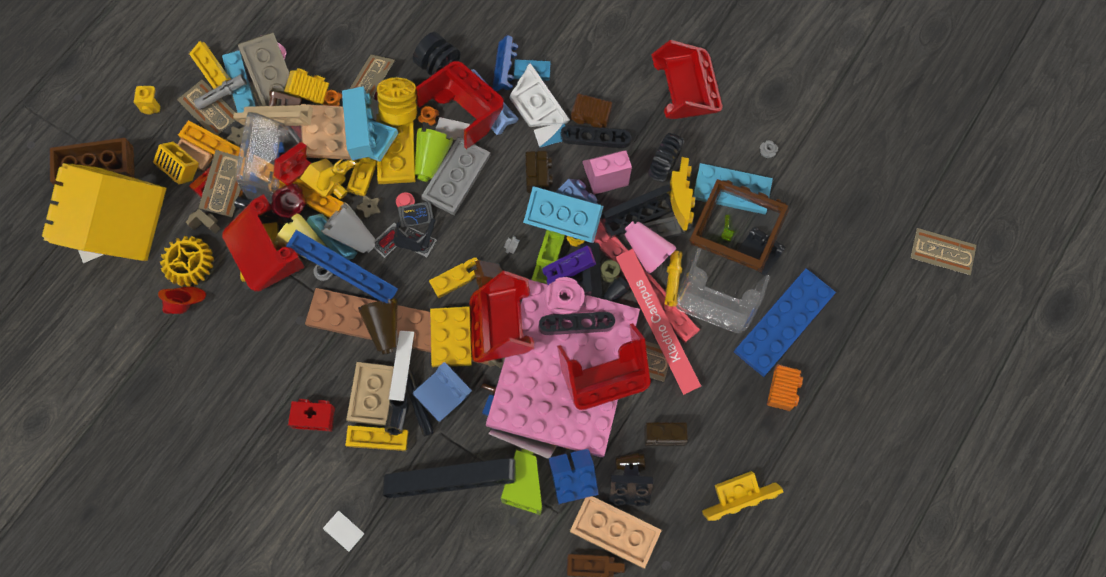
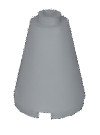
(349, 230)

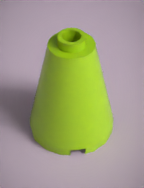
(430, 152)

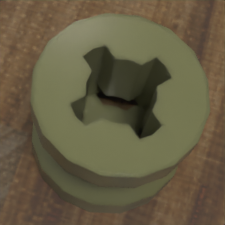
(607, 274)

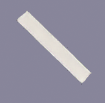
(401, 365)

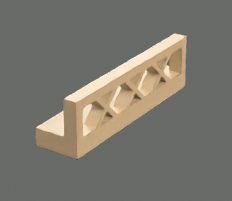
(289, 115)

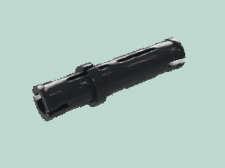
(243, 203)

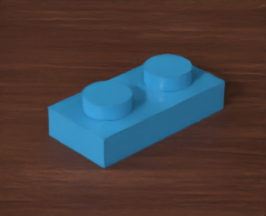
(540, 67)

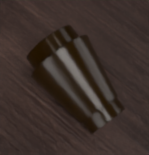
(631, 460)

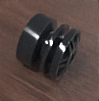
(434, 53)

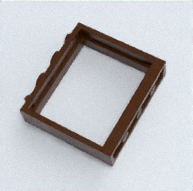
(744, 193)

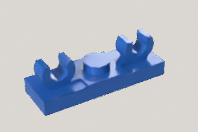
(504, 64)

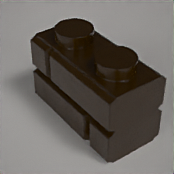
(537, 170)
(665, 434)

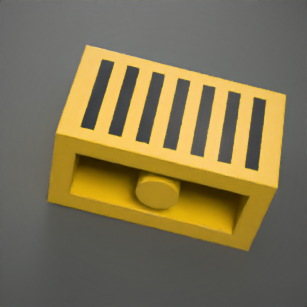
(175, 162)

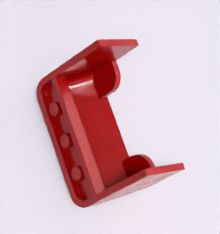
(469, 91)
(611, 379)

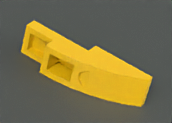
(681, 195)

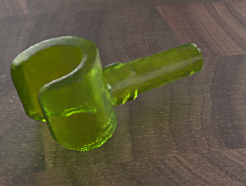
(727, 233)

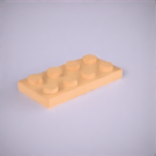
(615, 531)

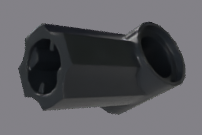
(396, 416)

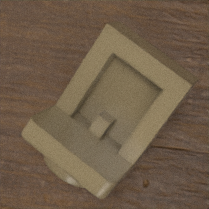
(200, 217)

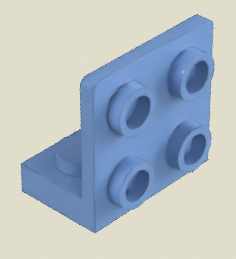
(442, 392)

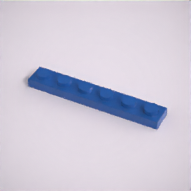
(341, 267)

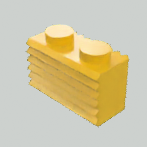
(306, 87)

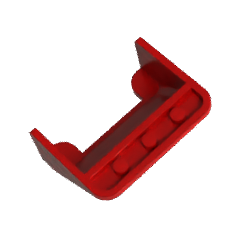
(689, 80)
(254, 250)
(498, 319)

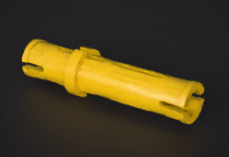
(674, 271)

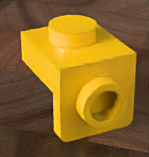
(145, 100)

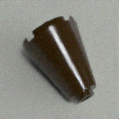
(381, 323)

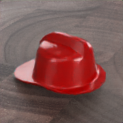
(180, 299)

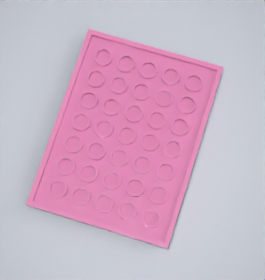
(531, 386)

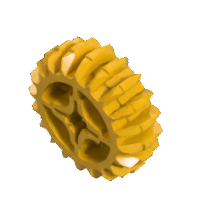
(173, 263)

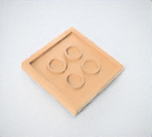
(326, 133)

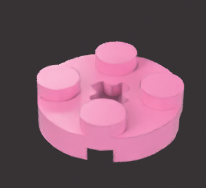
(556, 289)

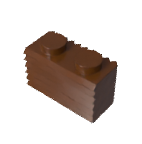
(591, 111)

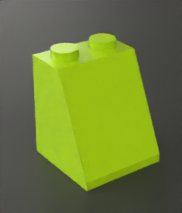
(526, 490)

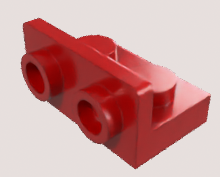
(291, 164)

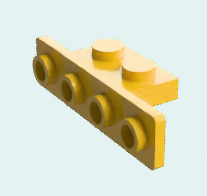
(740, 493)

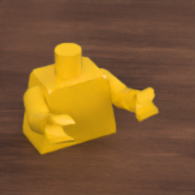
(328, 178)

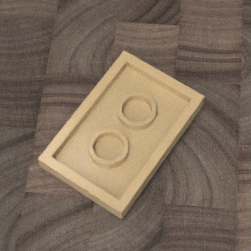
(370, 394)

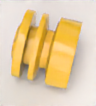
(397, 101)

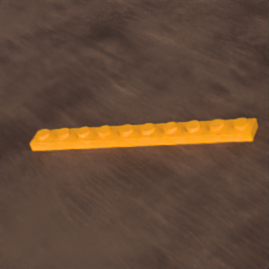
(210, 143)

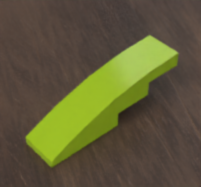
(548, 254)

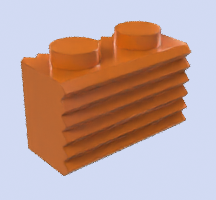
(784, 388)

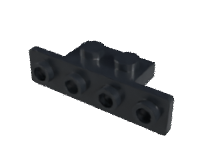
(592, 276)

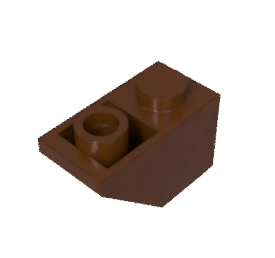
(485, 272)

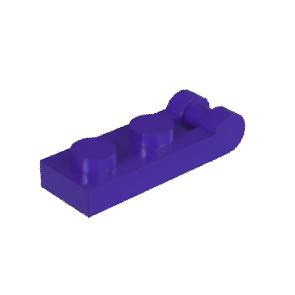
(570, 264)

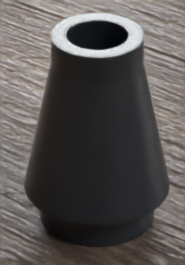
(616, 290)

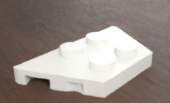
(536, 101)

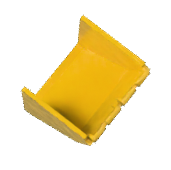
(103, 212)

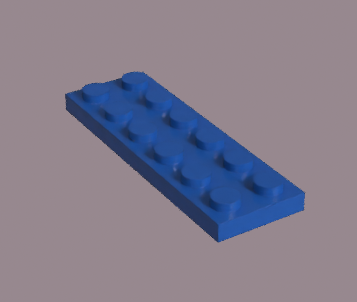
(784, 322)

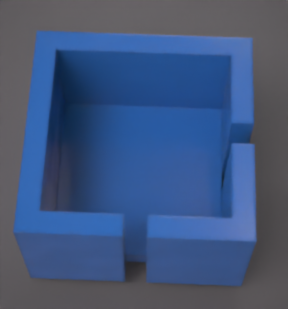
(576, 483)

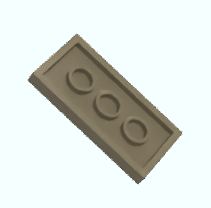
(265, 66)

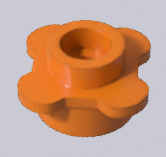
(331, 94)
(427, 110)

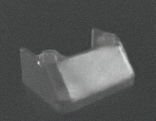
(258, 155)
(715, 306)

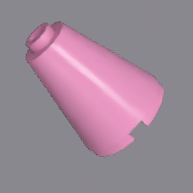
(648, 245)

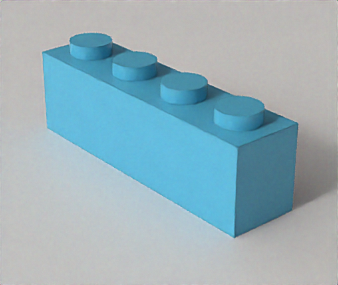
(358, 123)

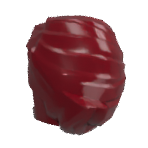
(288, 200)

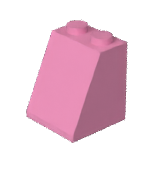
(608, 171)

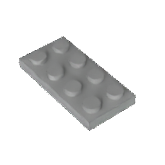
(455, 176)

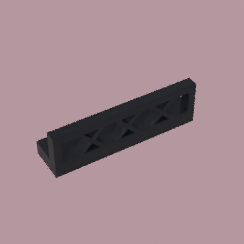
(633, 206)

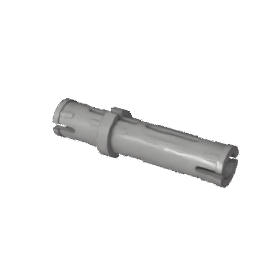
(226, 88)

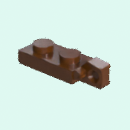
(593, 566)

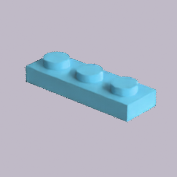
(316, 223)

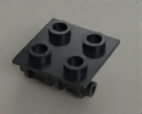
(754, 247)

